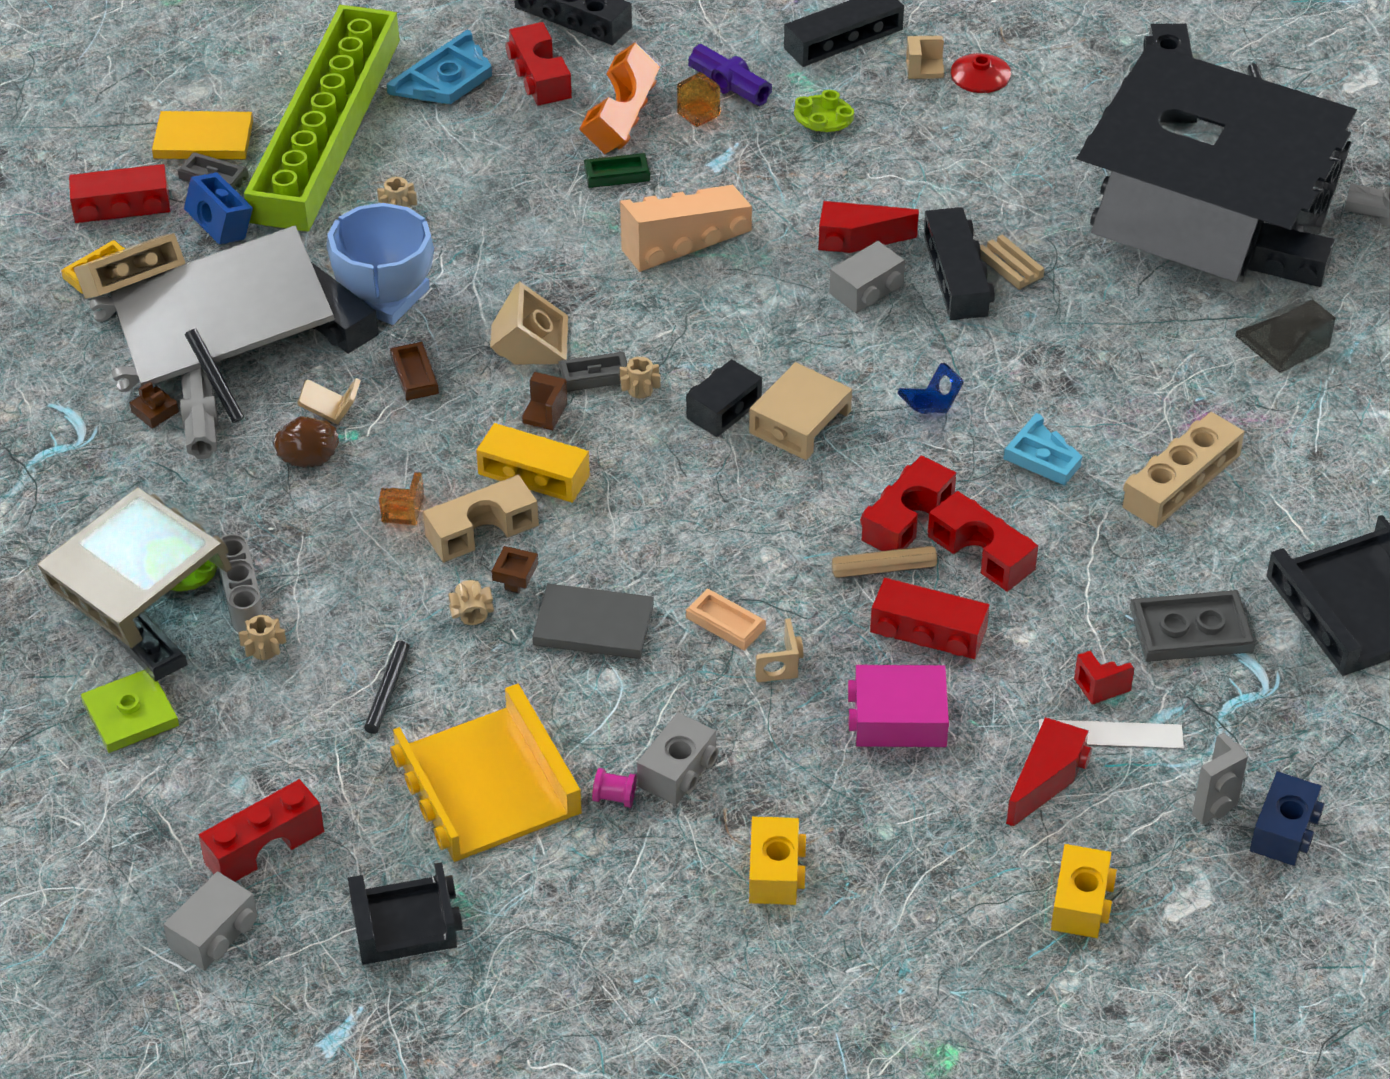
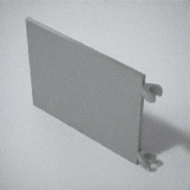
(230, 297)

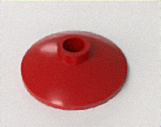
(980, 73)

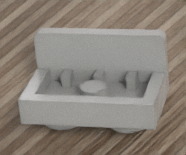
(1220, 780)

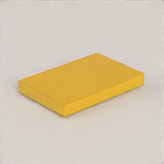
(203, 132)

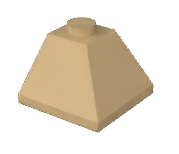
(529, 329)

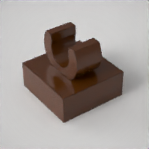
(153, 405)
(514, 568)

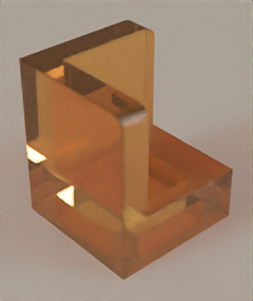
(698, 99)
(402, 505)

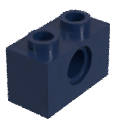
(1286, 818)

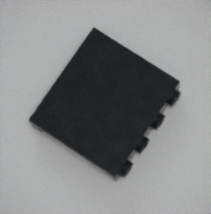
(1342, 597)

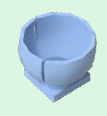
(382, 257)

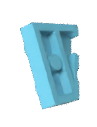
(1043, 452)

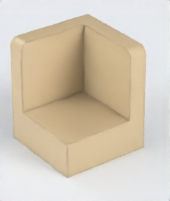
(925, 57)

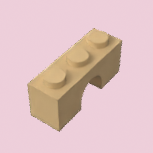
(503, 504)

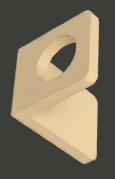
(326, 402)
(790, 658)

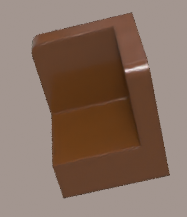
(547, 401)

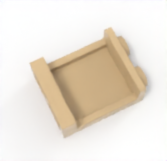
(798, 409)

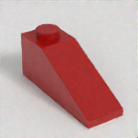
(857, 226)
(1049, 767)

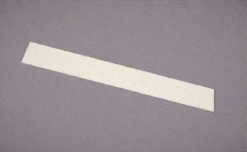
(1130, 733)

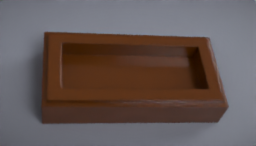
(414, 371)

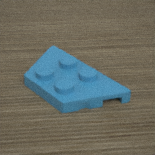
(444, 73)

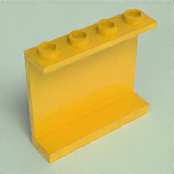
(488, 778)

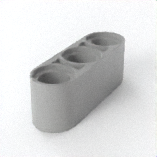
(240, 583)

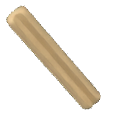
(884, 561)

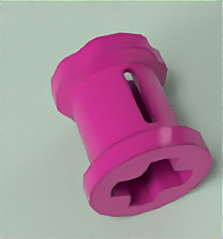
(614, 787)

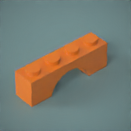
(611, 120)

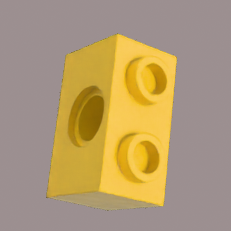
(775, 860)
(1081, 891)

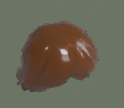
(306, 442)

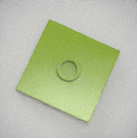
(129, 710)

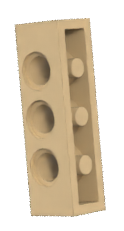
(1182, 469)

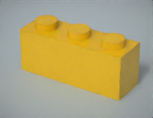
(540, 462)

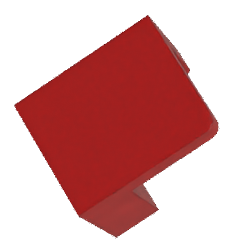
(1104, 680)

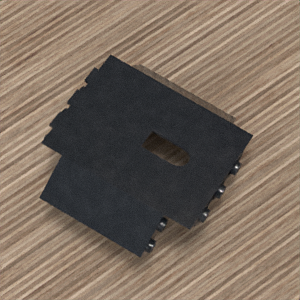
(1207, 200)

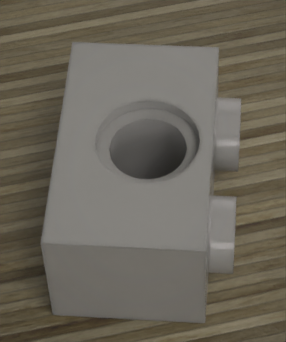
(677, 759)

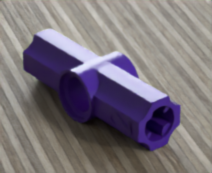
(730, 74)

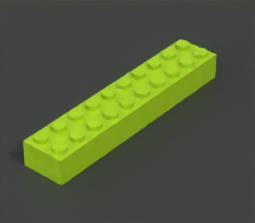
(322, 118)

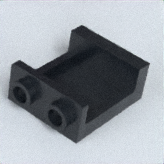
(405, 917)

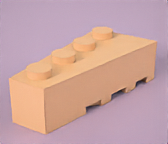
(682, 224)

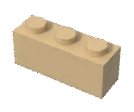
(129, 265)

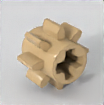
(397, 192)
(640, 377)
(471, 602)
(262, 637)

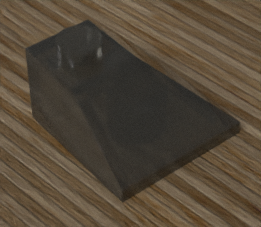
(1289, 334)

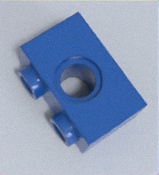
(218, 208)

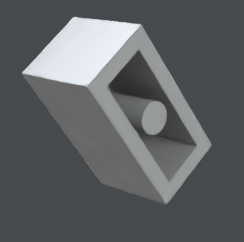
(867, 276)
(210, 921)

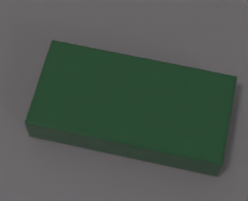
(616, 170)

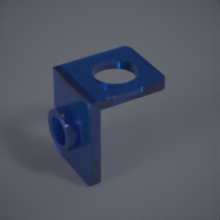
(931, 398)

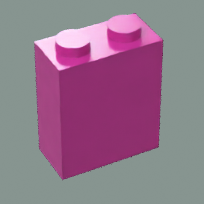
(899, 706)

